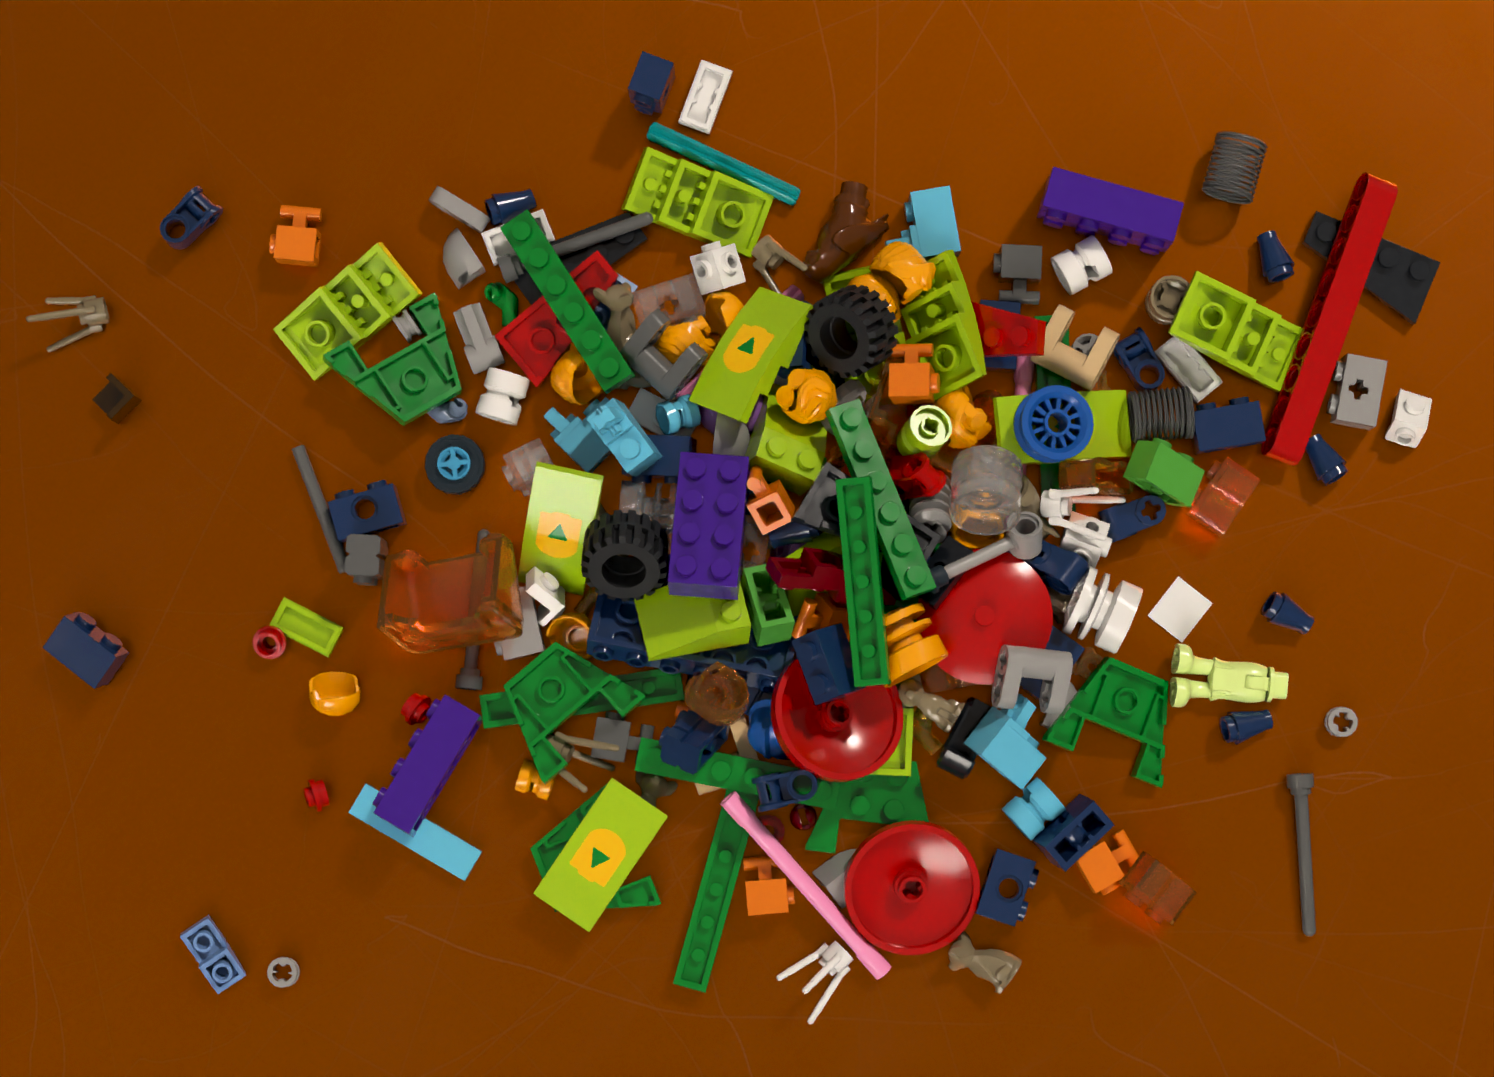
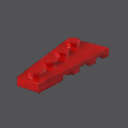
(1009, 333)
(536, 335)

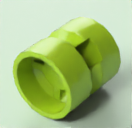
(924, 431)

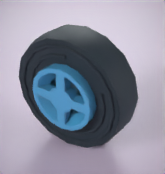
(453, 452)

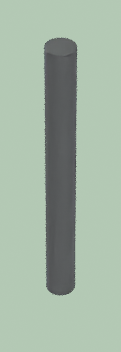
(320, 506)

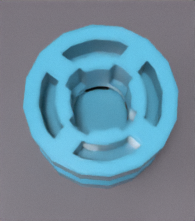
(677, 414)

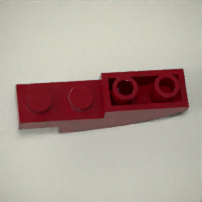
(815, 571)

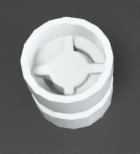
(1082, 264)
(502, 396)

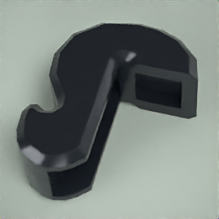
(954, 754)

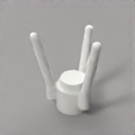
(1059, 503)
(833, 960)

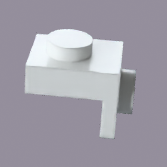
(1409, 419)
(548, 592)

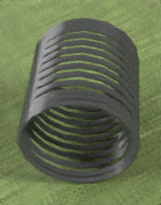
(1231, 166)
(1140, 424)

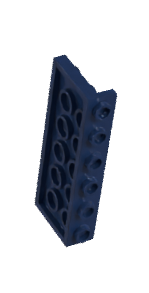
(618, 636)

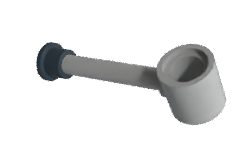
(1022, 541)

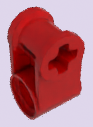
(916, 476)

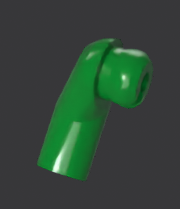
(504, 299)

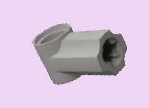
(481, 346)

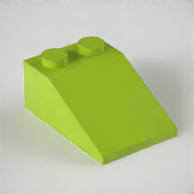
(786, 447)
(690, 624)

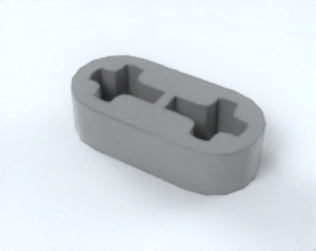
(459, 209)

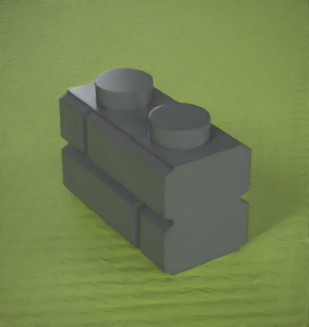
(365, 558)

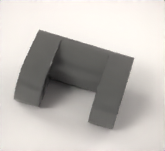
(653, 365)

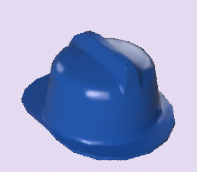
(761, 732)

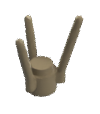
(772, 255)
(90, 311)
(562, 744)

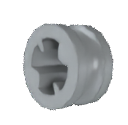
(407, 326)
(1348, 715)
(283, 961)

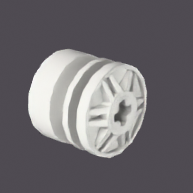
(1102, 610)

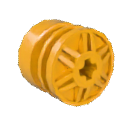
(907, 649)

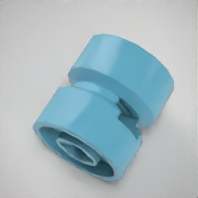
(1033, 809)

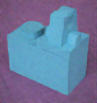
(933, 222)
(624, 437)
(579, 438)
(1006, 744)

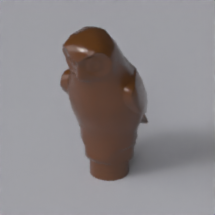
(844, 234)

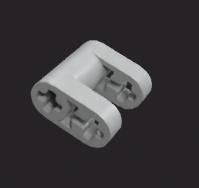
(1049, 665)

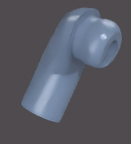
(449, 411)

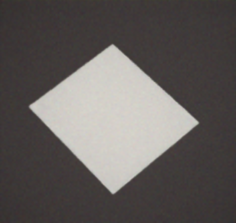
(1180, 609)

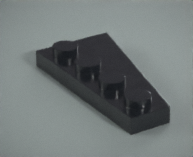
(612, 250)
(1397, 273)
(820, 510)

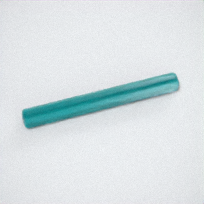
(723, 163)

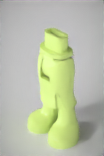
(1225, 680)

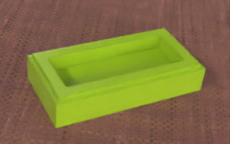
(307, 627)

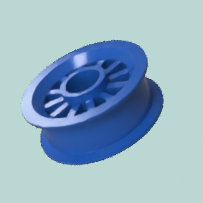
(1080, 413)

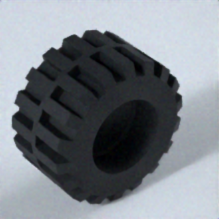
(832, 341)
(628, 535)

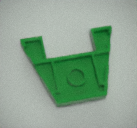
(411, 379)
(553, 691)
(1124, 702)
(870, 799)
(550, 846)

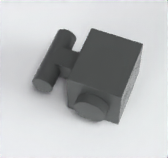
(1020, 267)
(616, 731)

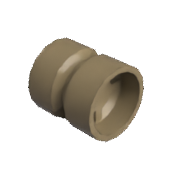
(1165, 298)

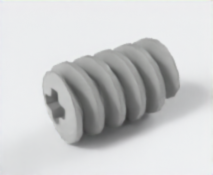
(933, 511)

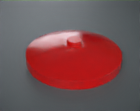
(989, 608)
(839, 737)
(911, 887)

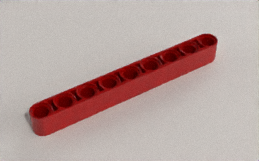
(1329, 319)

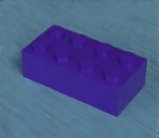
(1110, 211)
(708, 526)
(428, 764)

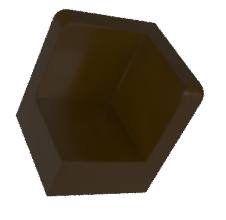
(116, 399)

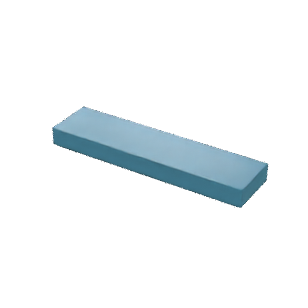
(429, 841)

